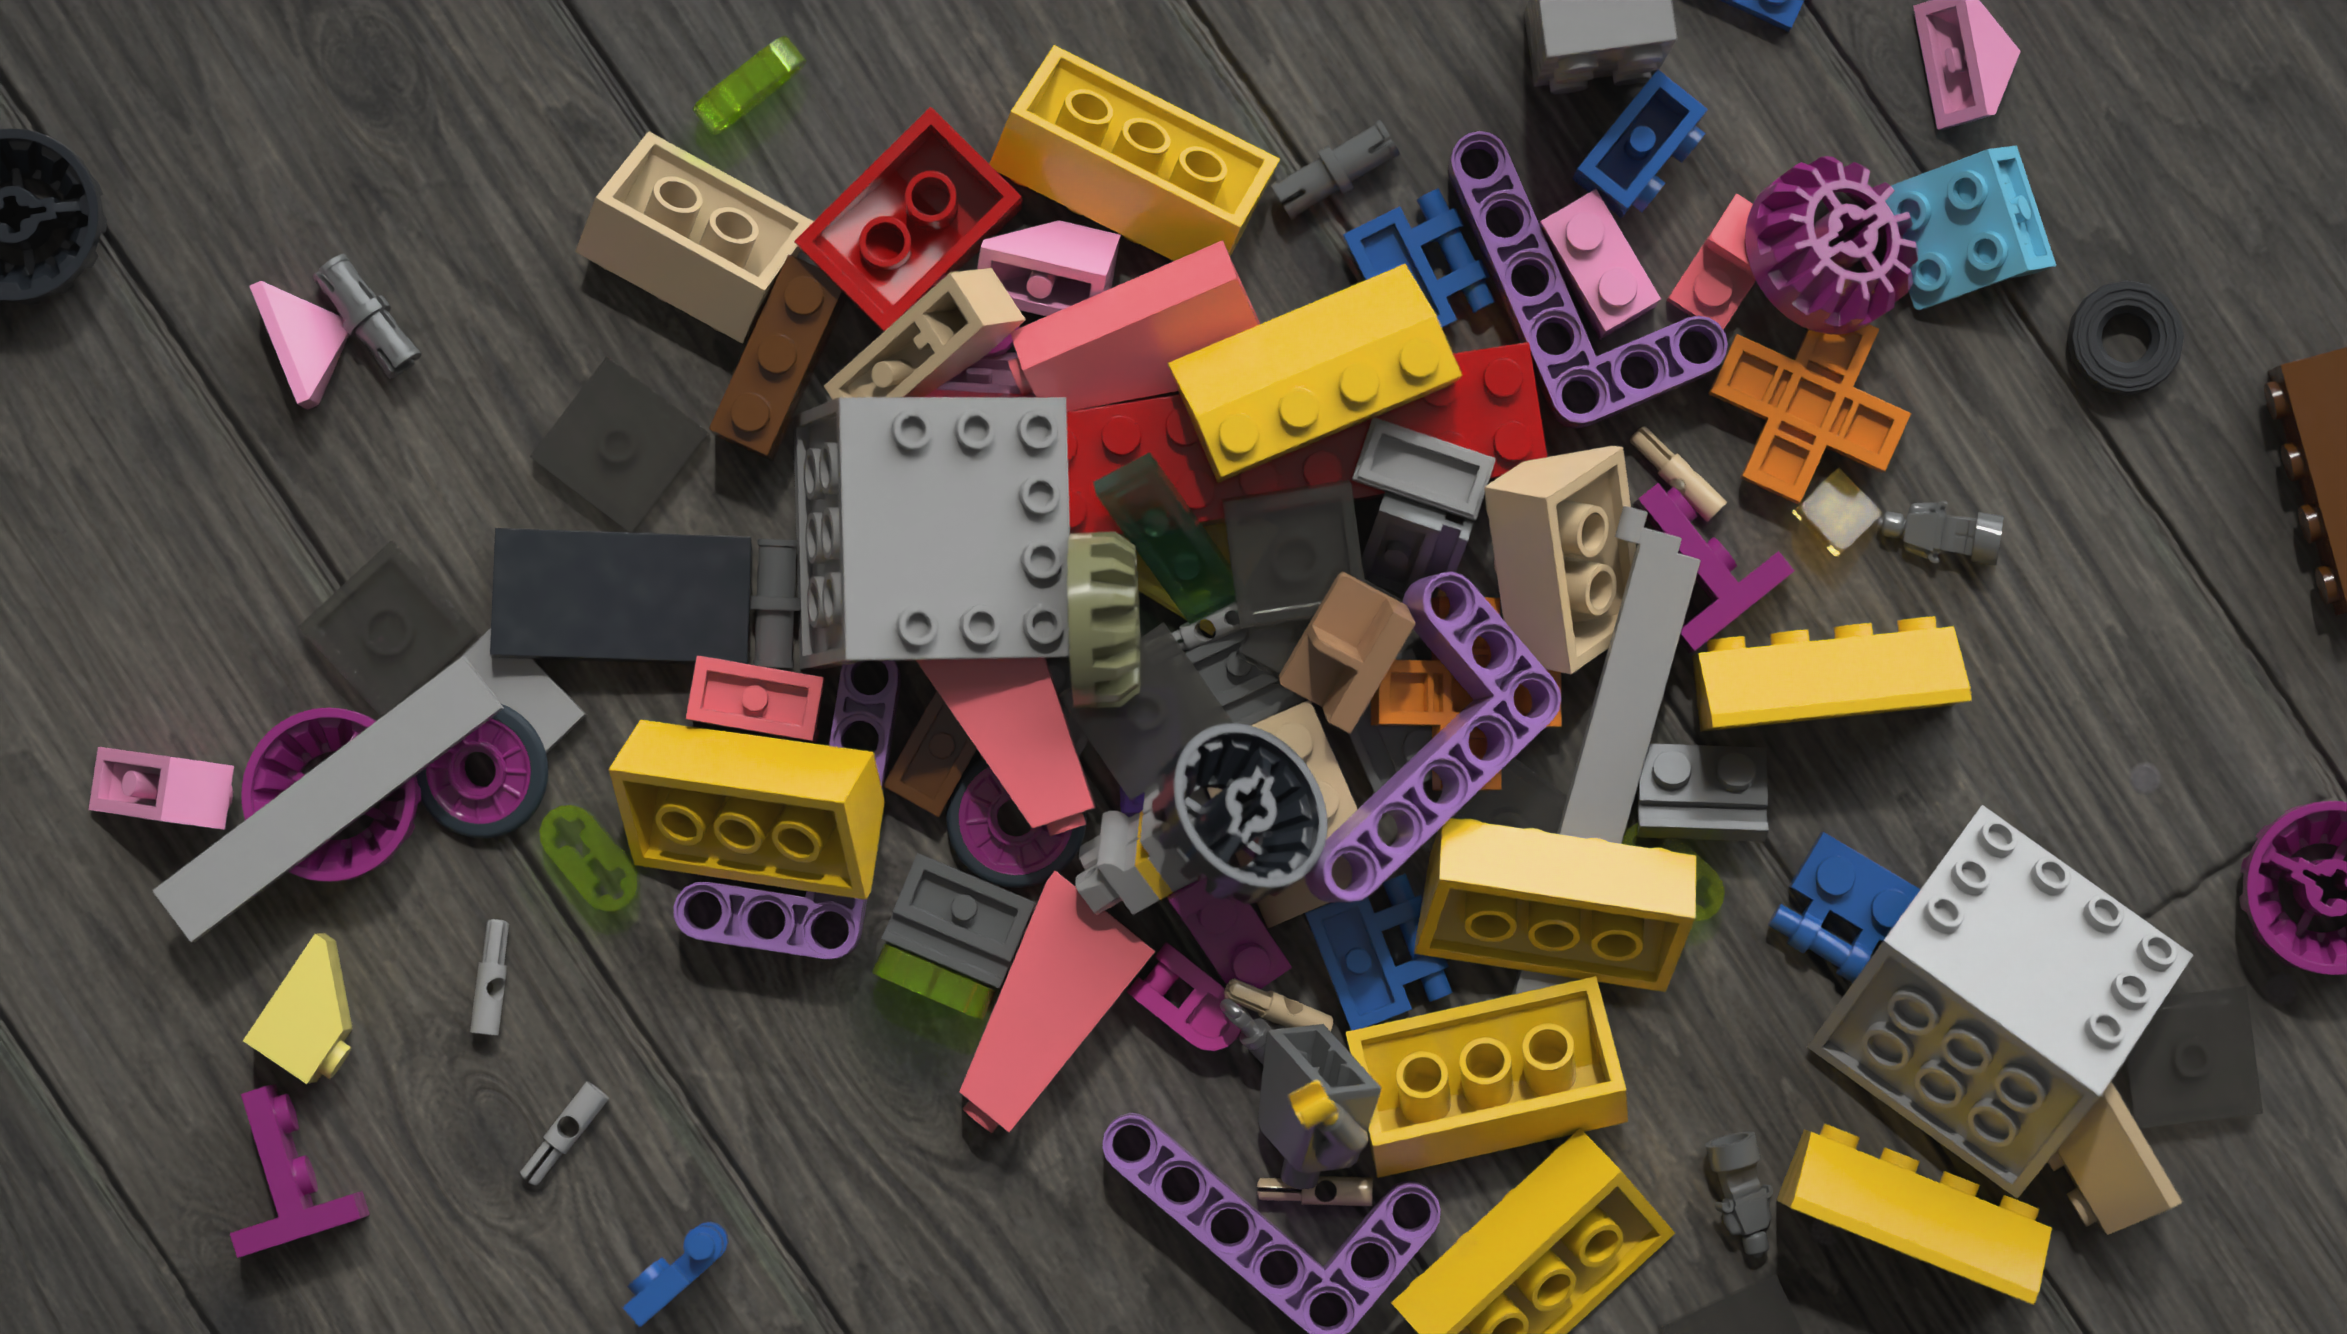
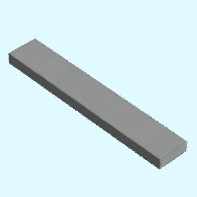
(328, 799)

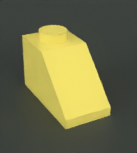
(307, 1016)

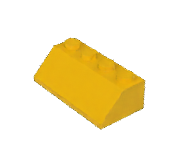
(1130, 159)
(1314, 372)
(1829, 677)
(750, 808)
(1556, 904)
(1491, 1076)
(1916, 1214)
(1541, 1251)

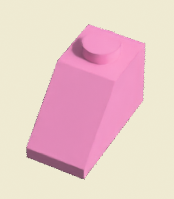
(1052, 264)
(161, 788)

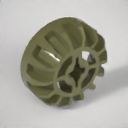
(1103, 619)

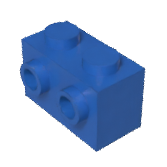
(1639, 144)

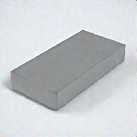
(1423, 469)
(528, 690)

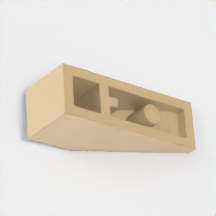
(933, 339)

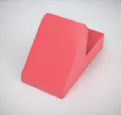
(1720, 270)

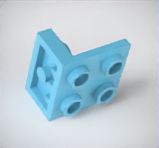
(1971, 225)

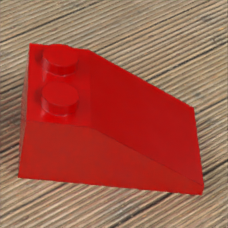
(910, 220)

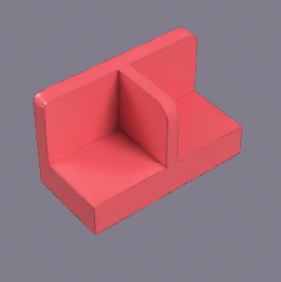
(755, 699)

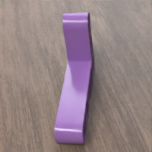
(1556, 306)
(1449, 750)
(801, 911)
(1264, 1237)

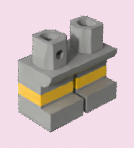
(1130, 861)

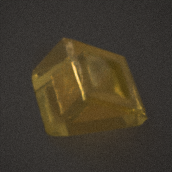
(1837, 512)

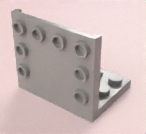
(931, 529)
(2001, 1002)

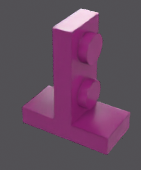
(1729, 598)
(1230, 935)
(289, 1179)

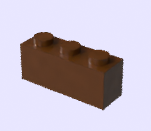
(779, 359)

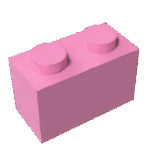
(1598, 264)

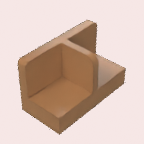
(1347, 649)

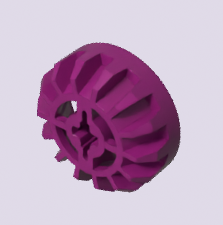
(1808, 276)
(278, 765)
(2271, 860)

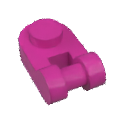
(1200, 1015)

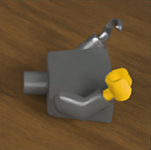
(1311, 1096)

